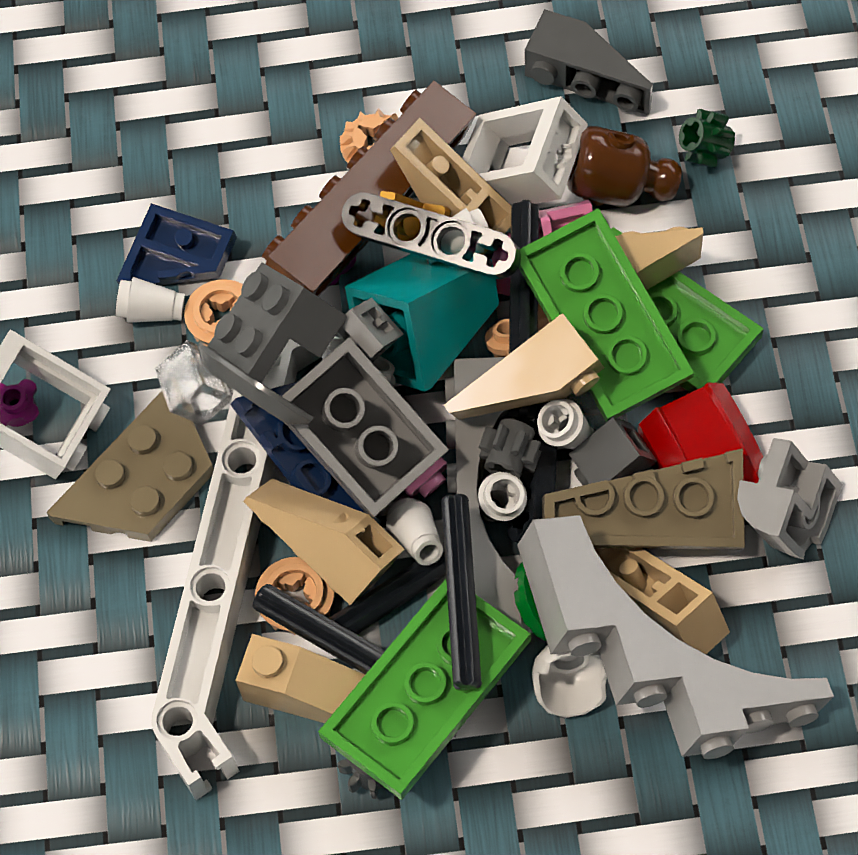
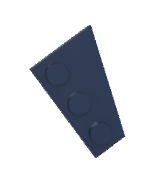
(289, 452)

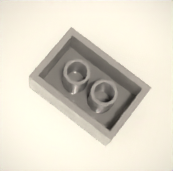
(362, 428)

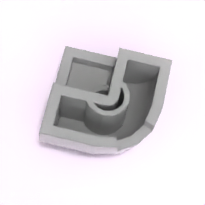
(791, 500)

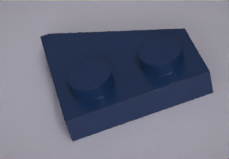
(177, 249)

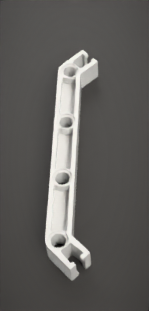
(223, 561)

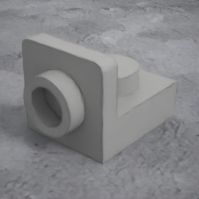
(370, 329)

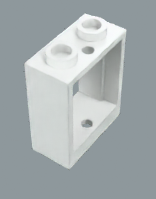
(552, 129)
(65, 378)

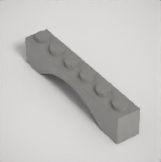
(491, 576)

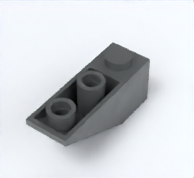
(580, 60)

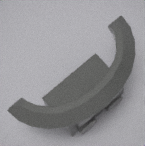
(258, 329)

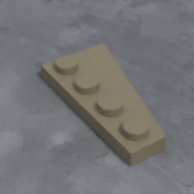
(661, 508)

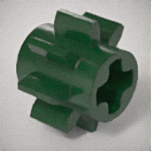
(706, 138)

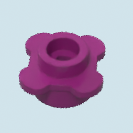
(25, 410)

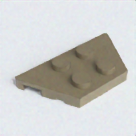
(139, 477)

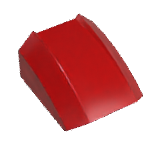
(700, 427)

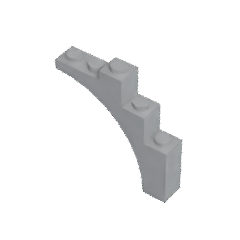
(643, 662)

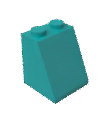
(433, 307)

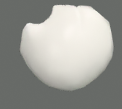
(569, 683)

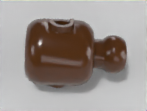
(619, 168)

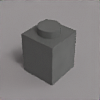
(611, 453)

